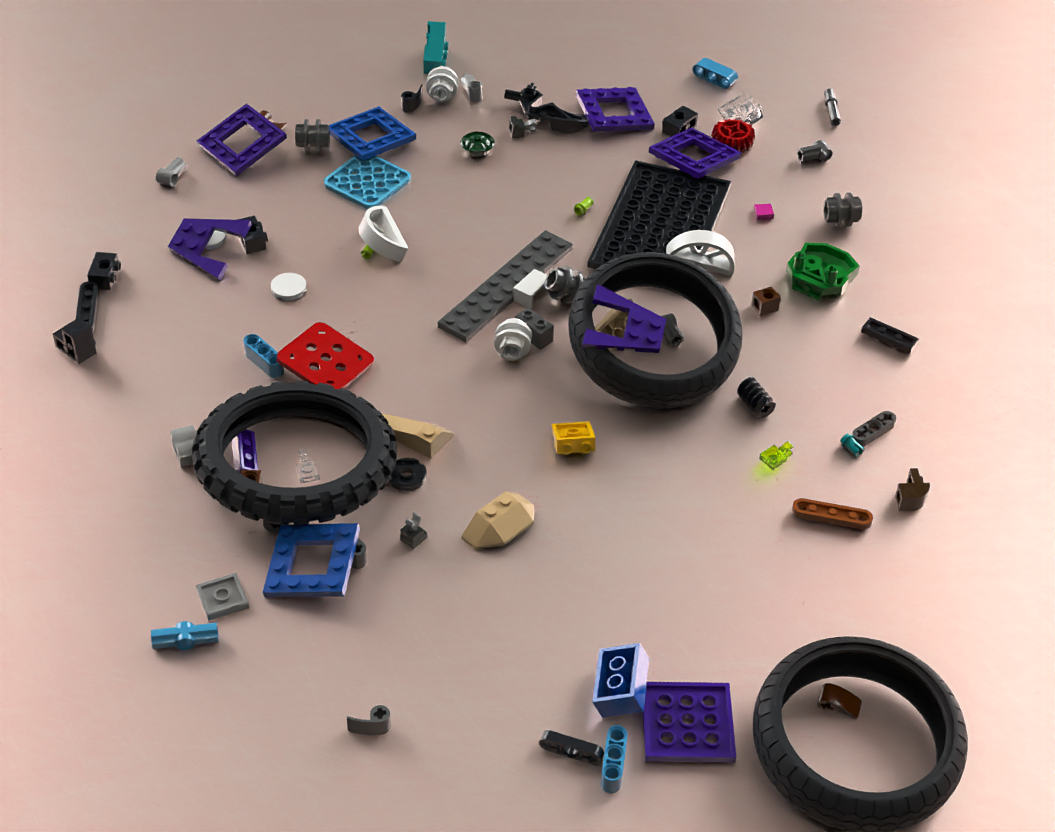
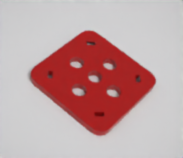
(323, 346)

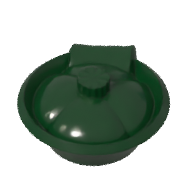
(477, 143)

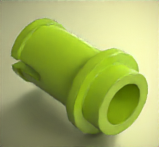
(581, 208)
(367, 252)

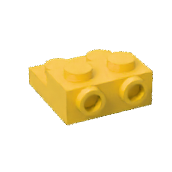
(573, 438)

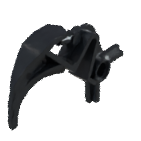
(560, 120)

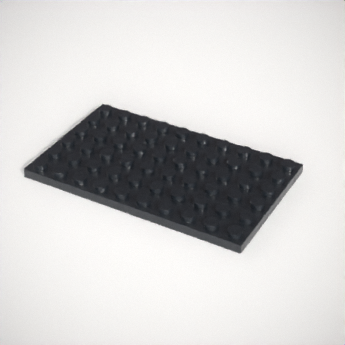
(656, 208)

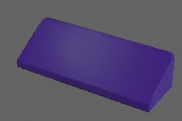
(245, 451)

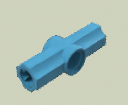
(184, 635)

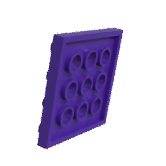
(677, 730)

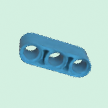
(715, 73)
(262, 355)
(611, 767)

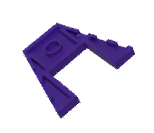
(194, 236)
(642, 330)

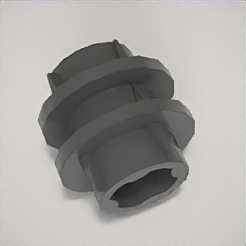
(312, 135)
(840, 209)
(563, 283)

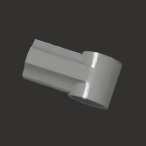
(472, 87)
(170, 174)

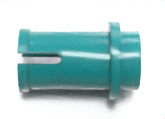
(852, 445)

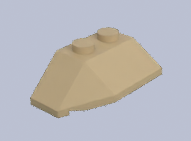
(499, 521)

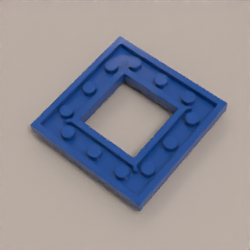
(397, 132)
(333, 583)

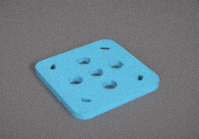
(391, 177)

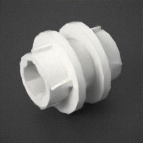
(442, 84)
(512, 339)

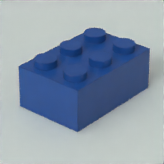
(621, 680)

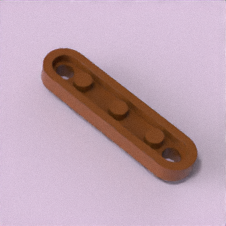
(832, 513)

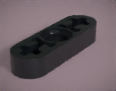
(571, 747)

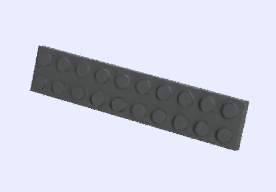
(497, 291)

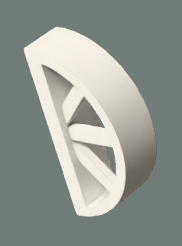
(383, 235)
(685, 247)

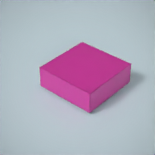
(763, 211)

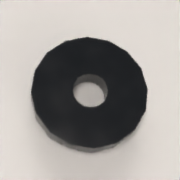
(410, 482)

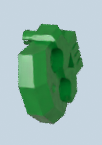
(821, 270)

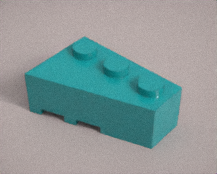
(436, 47)

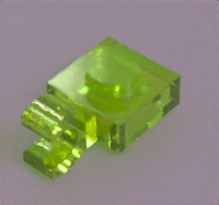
(775, 456)

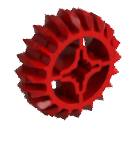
(734, 134)

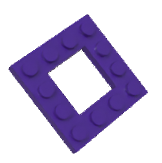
(638, 120)
(720, 153)
(236, 163)

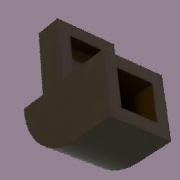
(913, 494)

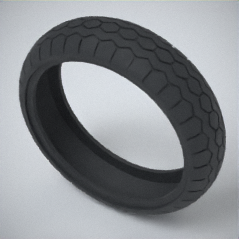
(677, 276)
(836, 804)

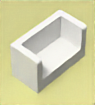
(528, 287)

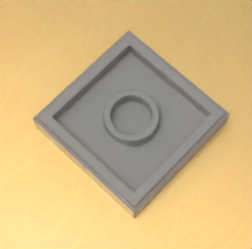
(222, 596)

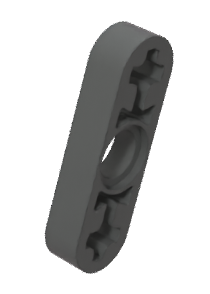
(889, 422)

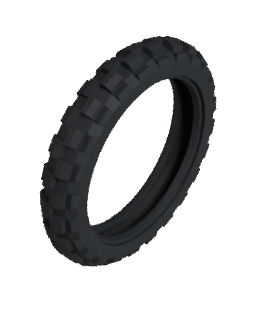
(300, 503)

